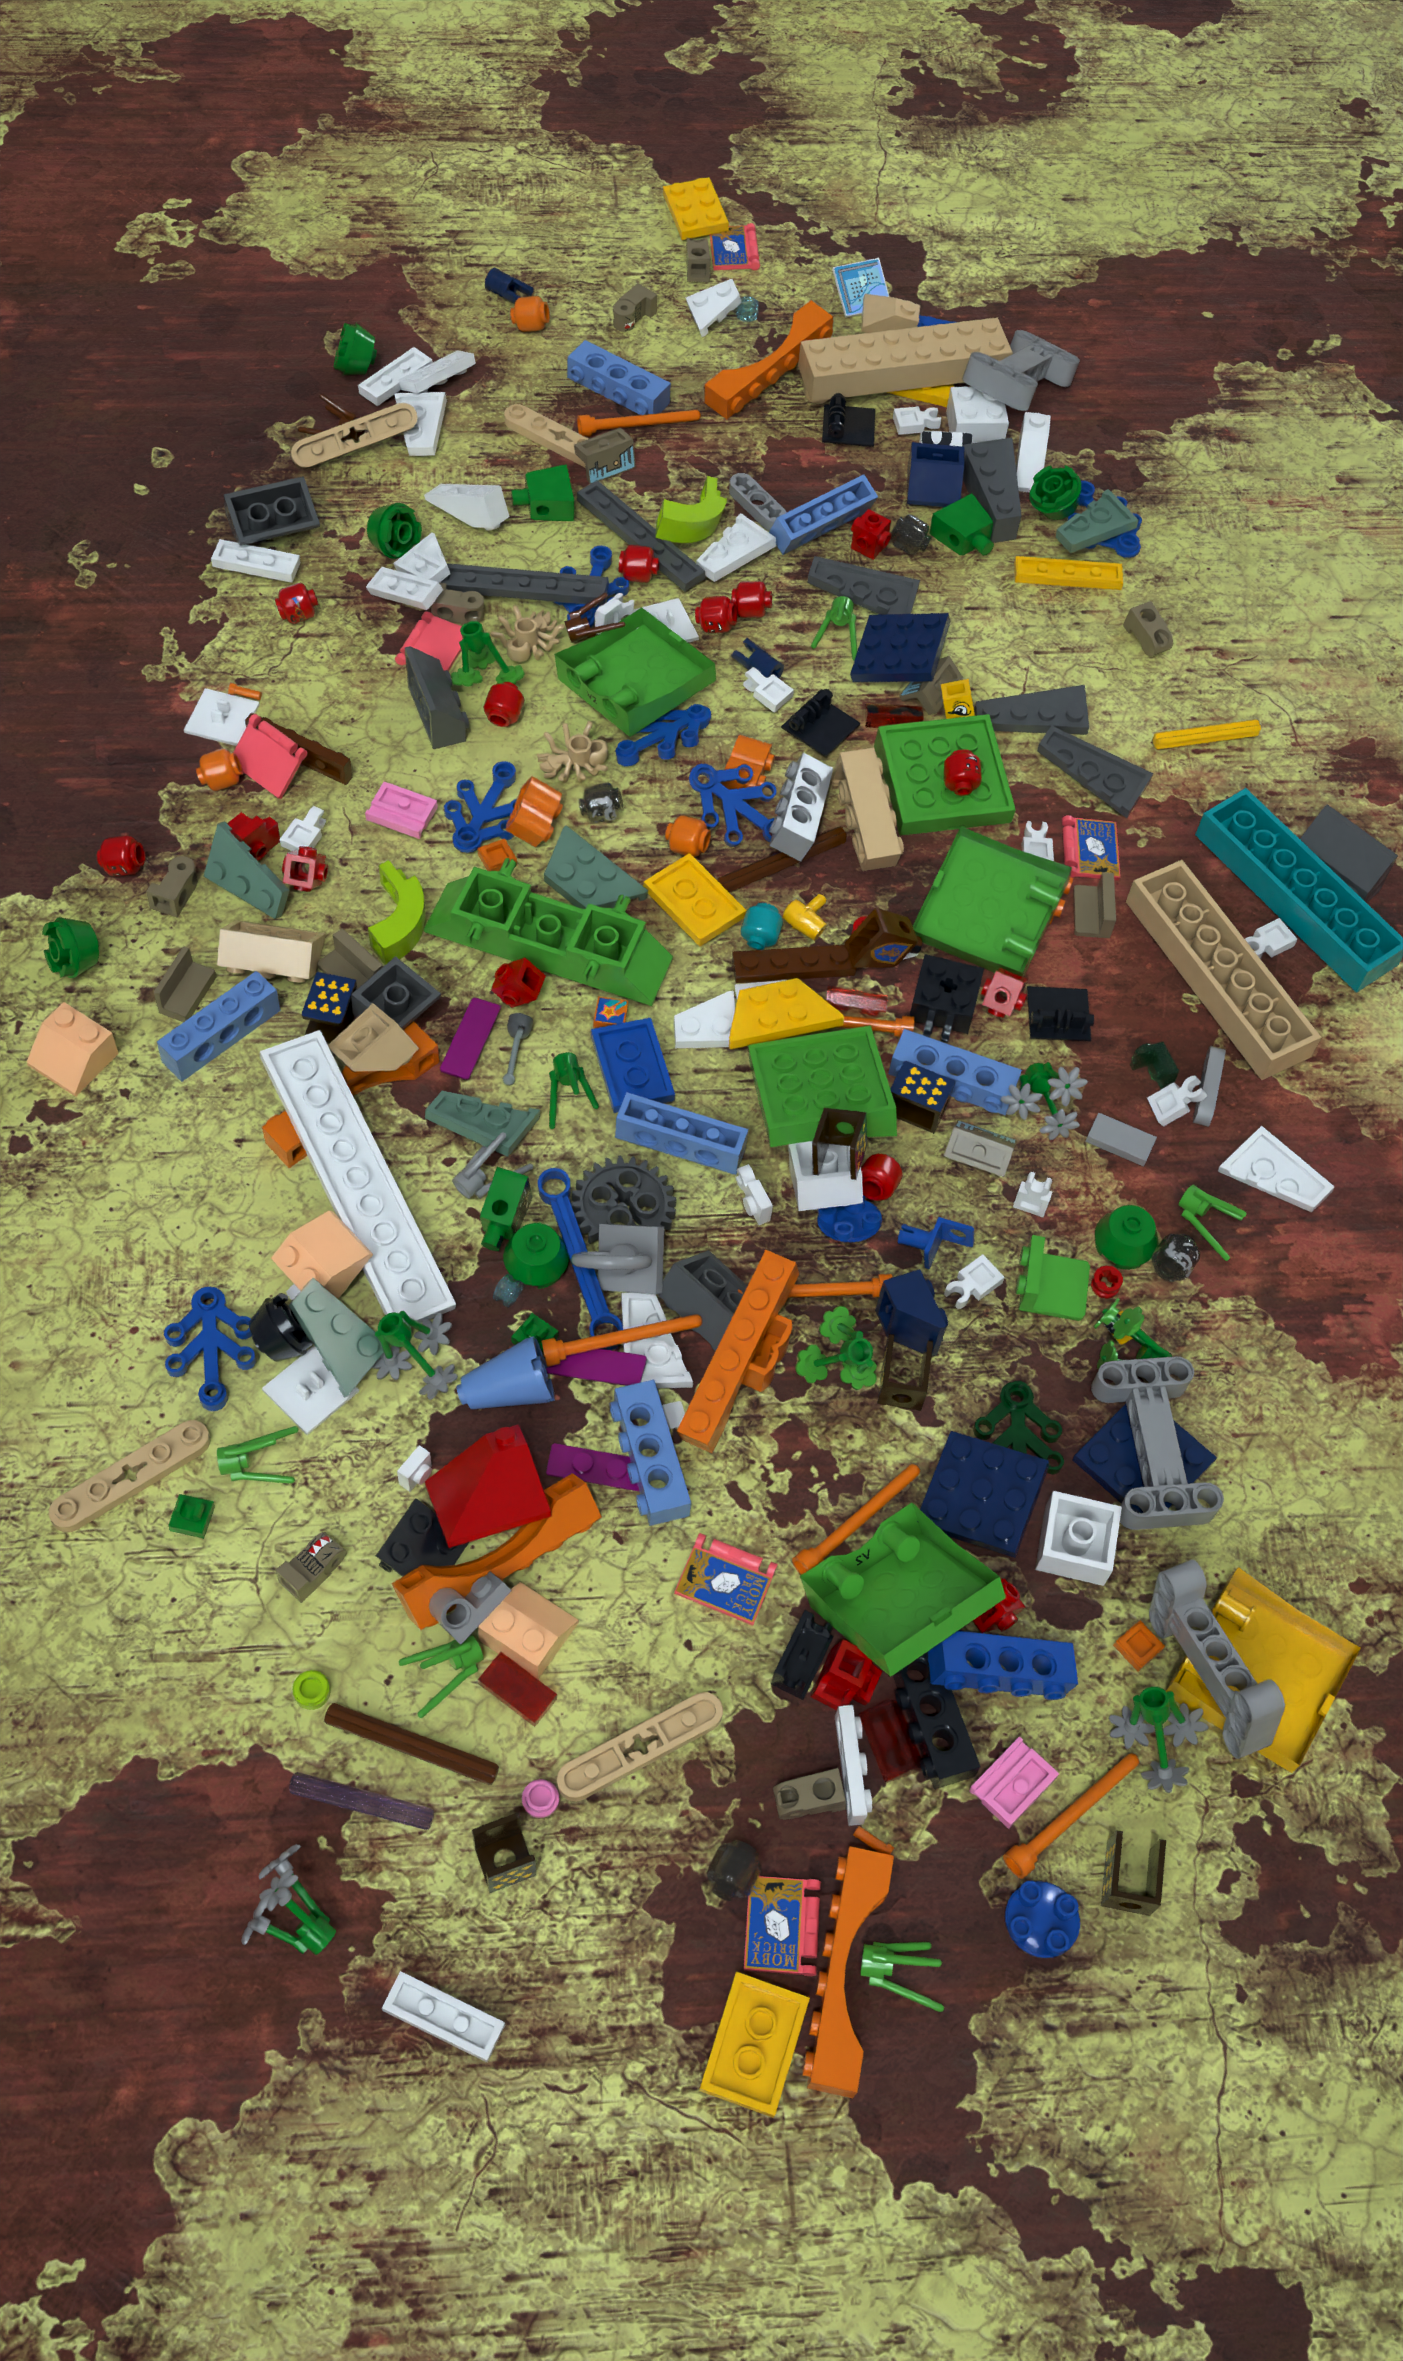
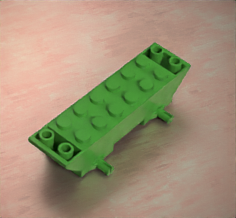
(579, 944)

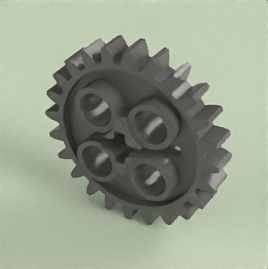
(647, 1192)

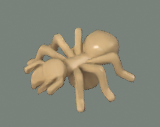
(527, 635)
(580, 753)

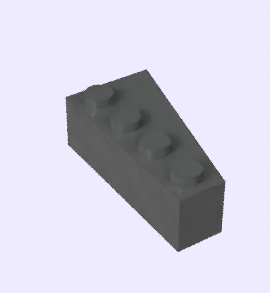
(993, 481)

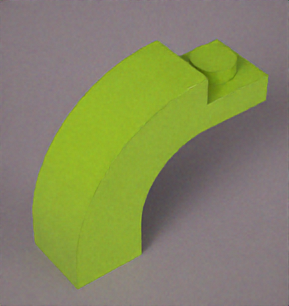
(691, 522)
(405, 926)

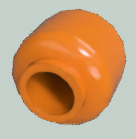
(530, 314)
(219, 769)
(688, 836)

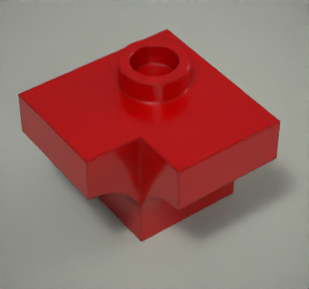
(257, 833)
(845, 1677)

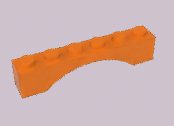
(736, 387)
(279, 1131)
(721, 1382)
(572, 1513)
(836, 2052)

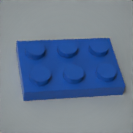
(632, 1062)

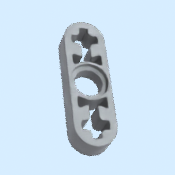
(754, 491)
(1210, 1084)

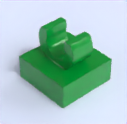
(534, 1327)
(191, 1516)

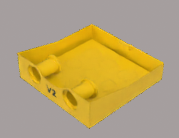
(1280, 1646)

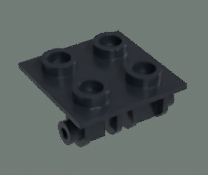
(847, 423)
(821, 723)
(1059, 1013)
(417, 1542)

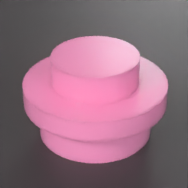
(540, 1798)

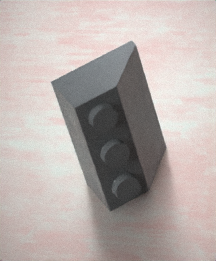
(270, 511)
(435, 700)
(1349, 852)
(704, 1288)

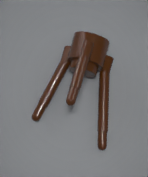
(340, 412)
(579, 629)

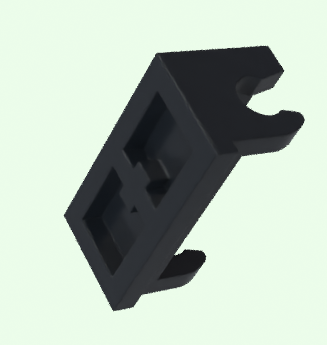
(802, 1656)

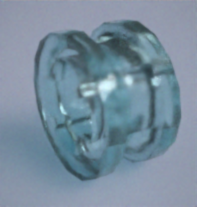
(748, 309)
(508, 1290)

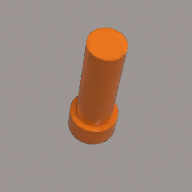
(237, 690)
(872, 1841)

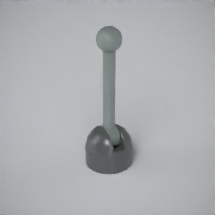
(518, 1027)

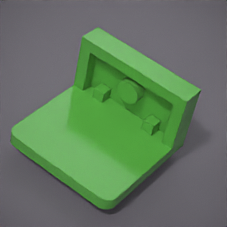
(1052, 1282)

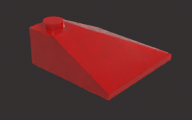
(488, 1489)

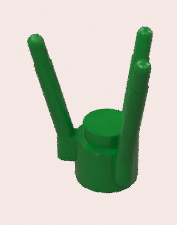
(567, 1073)

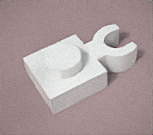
(912, 420)
(1036, 843)
(1272, 938)
(1172, 1101)
(1033, 1195)
(756, 1200)
(977, 1279)

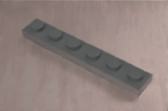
(637, 531)
(526, 584)

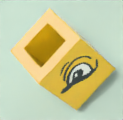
(957, 699)

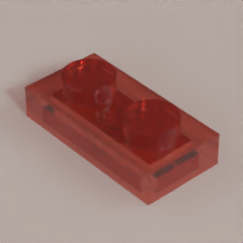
(868, 1002)
(517, 1689)

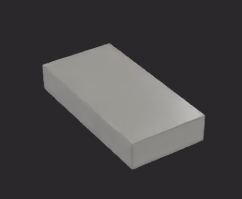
(1121, 1139)

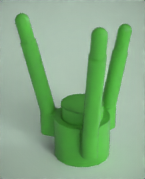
(840, 614)
(1198, 1202)
(236, 1457)
(459, 1656)
(879, 1961)

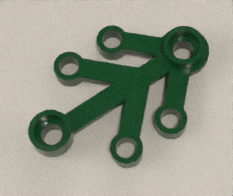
(1018, 1433)

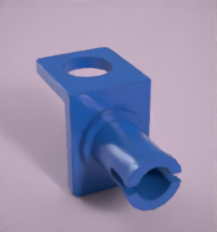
(931, 1240)

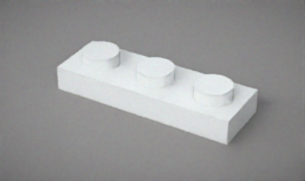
(437, 372)
(386, 381)
(255, 561)
(404, 588)
(852, 1765)
(443, 2016)

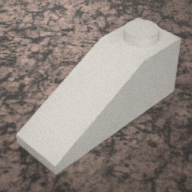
(1031, 448)
(474, 504)

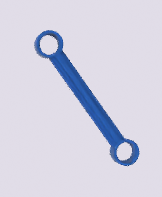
(575, 1243)

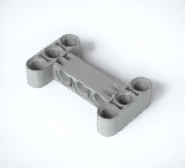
(1016, 376)
(1156, 1443)
(1249, 1713)

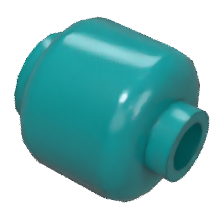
(761, 926)

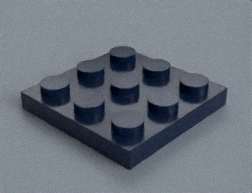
(900, 647)
(1114, 1463)
(984, 1493)

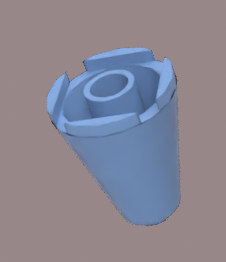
(509, 1379)

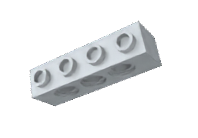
(800, 806)

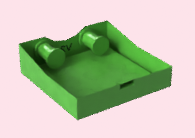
(635, 672)
(915, 774)
(991, 903)
(818, 1072)
(902, 1590)

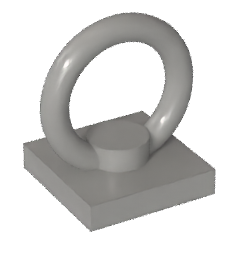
(627, 1258)

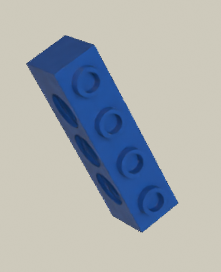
(1019, 1657)

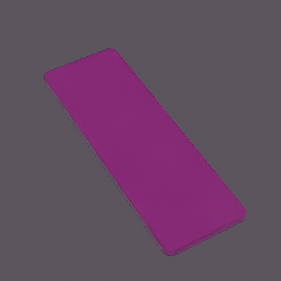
(470, 1038)
(602, 1366)
(590, 1466)

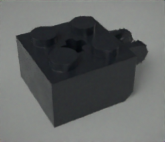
(946, 995)

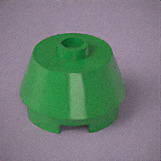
(355, 350)
(1056, 492)
(394, 529)
(71, 947)
(1126, 1236)
(536, 1255)

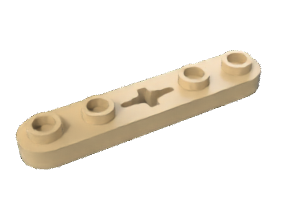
(543, 431)
(328, 444)
(100, 1493)
(607, 1763)

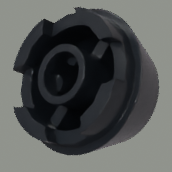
(277, 1330)

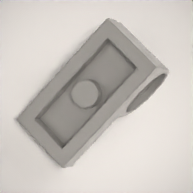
(471, 1610)

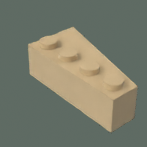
(867, 808)

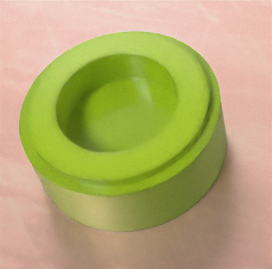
(311, 1690)

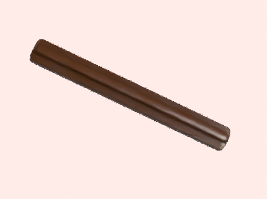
(780, 861)
(411, 1744)

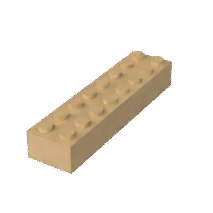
(897, 358)
(1222, 970)

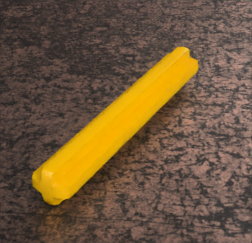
(1206, 734)

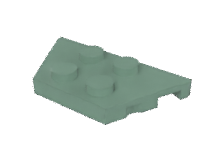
(587, 875)

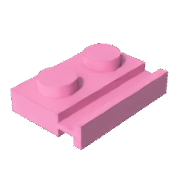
(401, 810)
(1014, 1782)

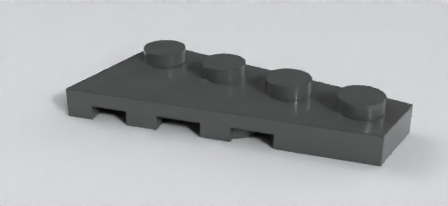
(866, 587)
(1038, 711)
(1099, 771)

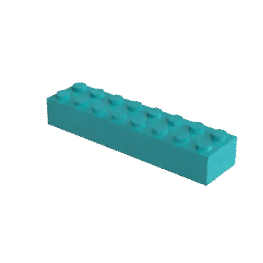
(1301, 889)

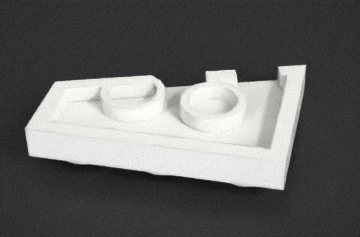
(430, 409)
(736, 548)
(1277, 1171)
(663, 1355)

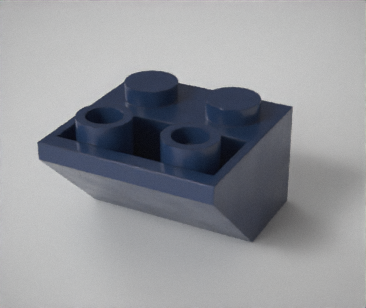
(934, 474)
(910, 1312)

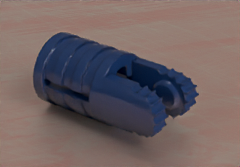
(505, 285)
(759, 659)

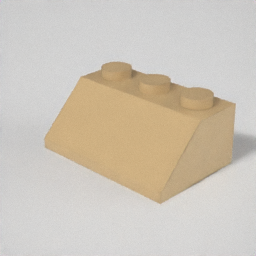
(270, 950)

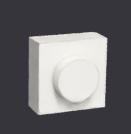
(415, 1469)

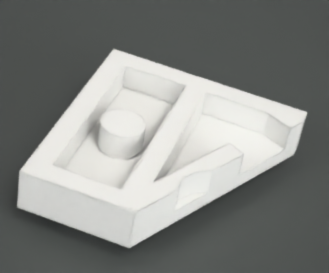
(713, 304)
(424, 560)
(706, 1024)

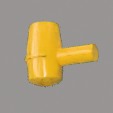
(804, 917)

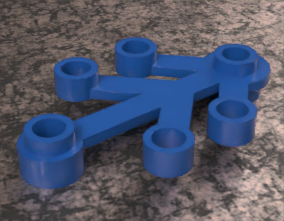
(1125, 544)
(600, 560)
(695, 718)
(731, 799)
(470, 836)
(209, 1341)

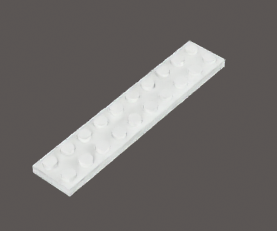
(356, 1177)

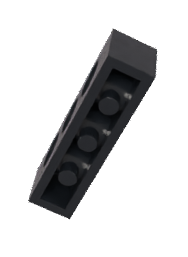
(938, 1766)

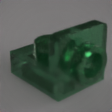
(1159, 1063)

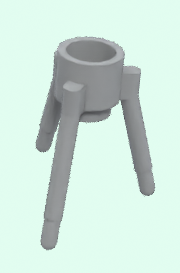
(471, 1178)

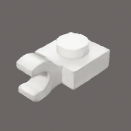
(613, 611)
(768, 691)
(304, 832)

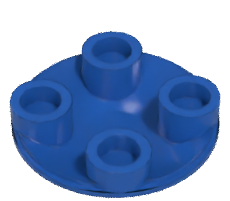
(850, 1222)
(1042, 1919)

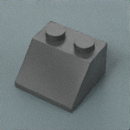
(396, 992)

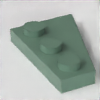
(1097, 523)
(242, 875)
(482, 1121)
(339, 1335)

